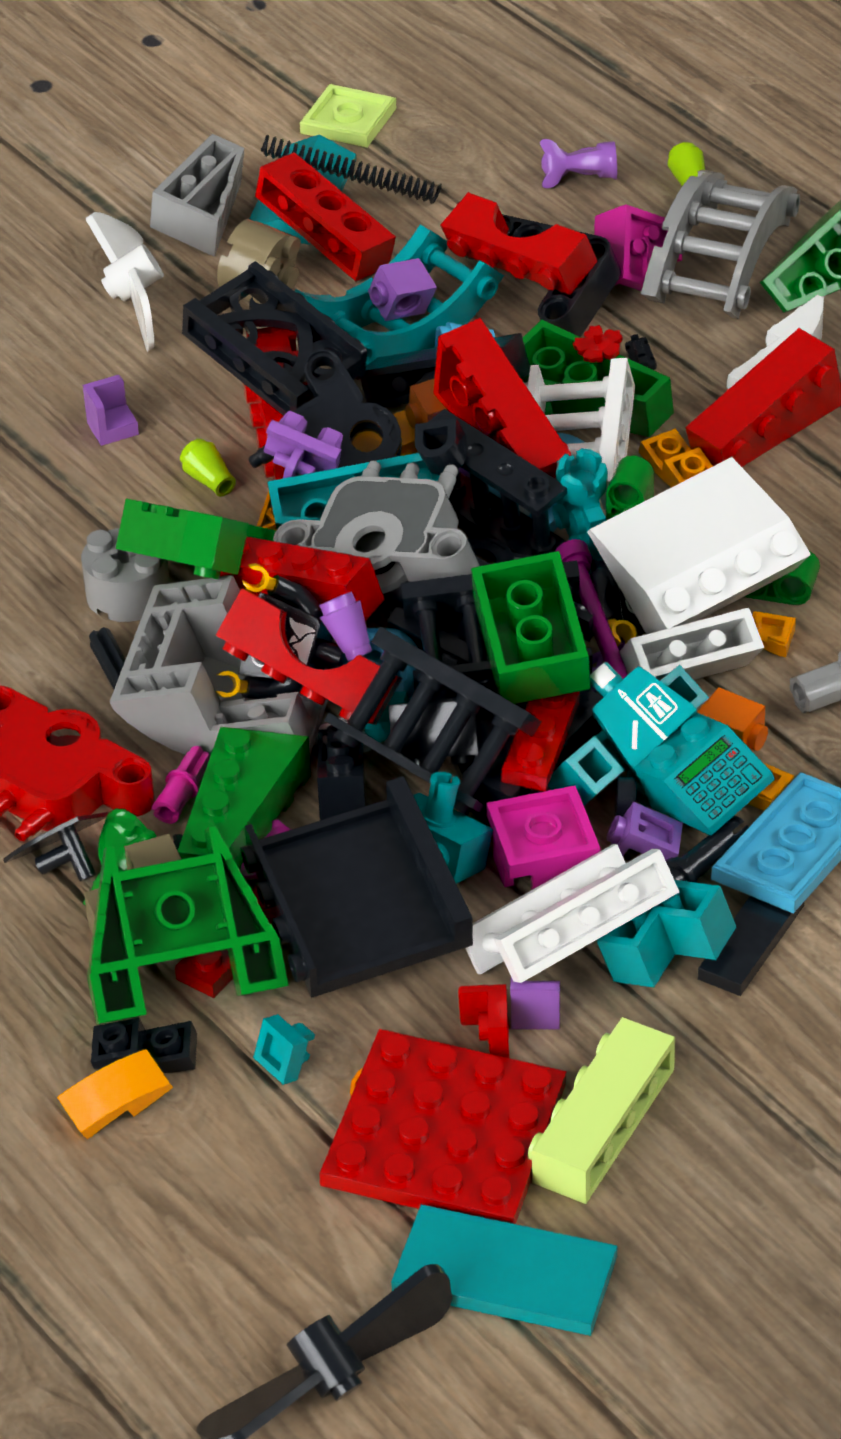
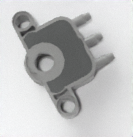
(389, 522)

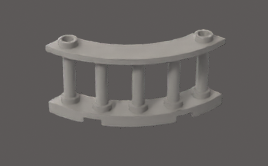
(698, 203)

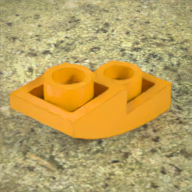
(673, 457)
(109, 1092)

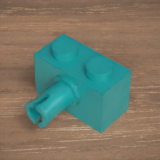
(459, 838)

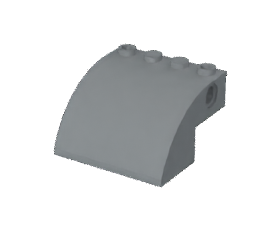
(173, 669)

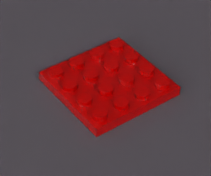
(442, 1127)

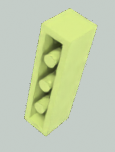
(602, 1110)

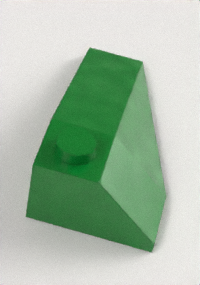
(810, 266)

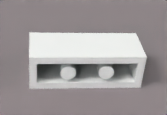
(699, 646)

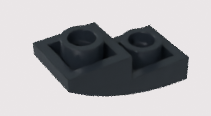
(169, 1045)

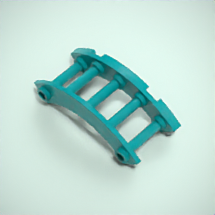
(357, 310)

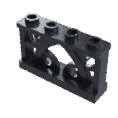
(279, 308)

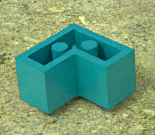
(686, 924)

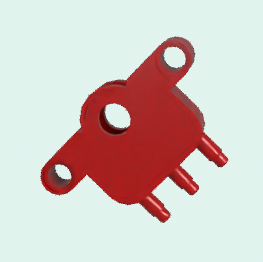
(63, 776)

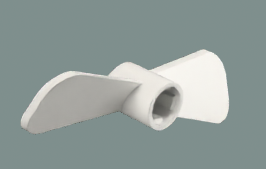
(130, 267)

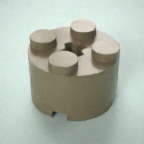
(262, 244)

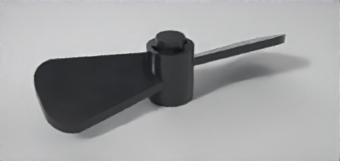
(333, 1358)

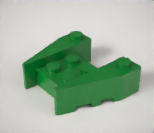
(186, 537)
(172, 915)

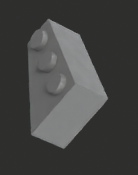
(200, 195)

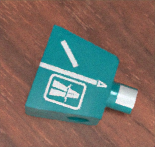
(637, 711)

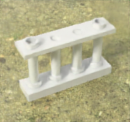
(612, 419)
(570, 912)

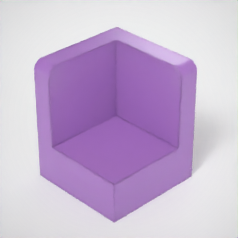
(107, 410)
(535, 1005)

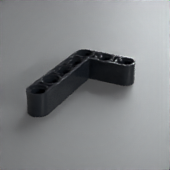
(575, 310)

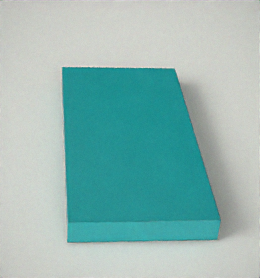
(511, 1268)

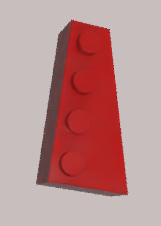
(486, 392)

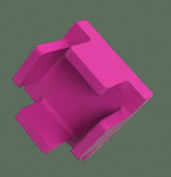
(540, 835)

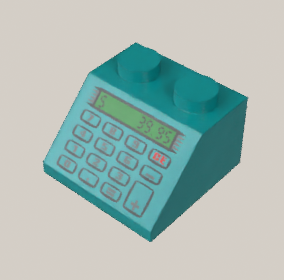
(702, 774)

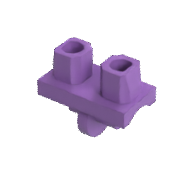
(299, 451)

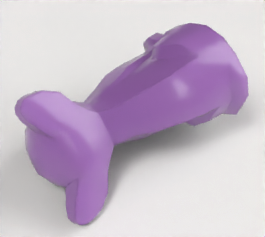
(586, 161)

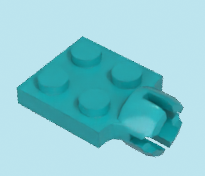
(580, 507)

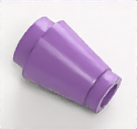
(346, 624)

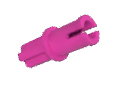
(181, 785)

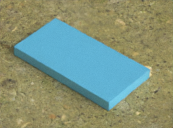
(787, 846)

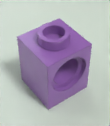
(402, 289)

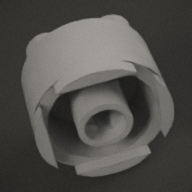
(119, 579)

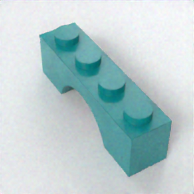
(599, 763)

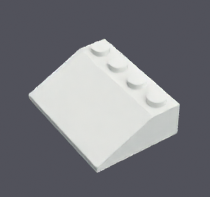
(698, 547)

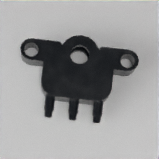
(342, 408)

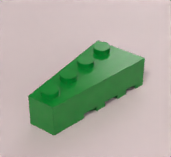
(561, 364)
(245, 783)

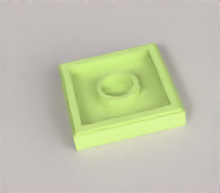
(348, 115)

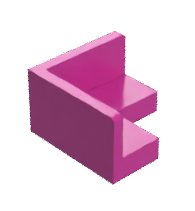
(632, 239)

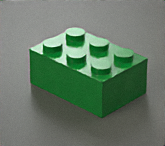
(530, 628)

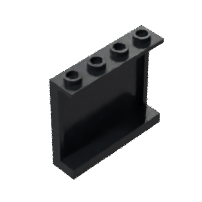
(359, 893)

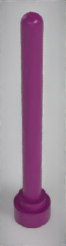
(578, 550)

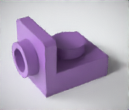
(645, 830)

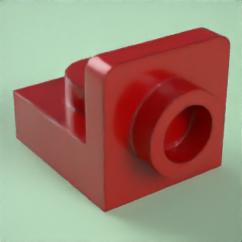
(489, 1010)

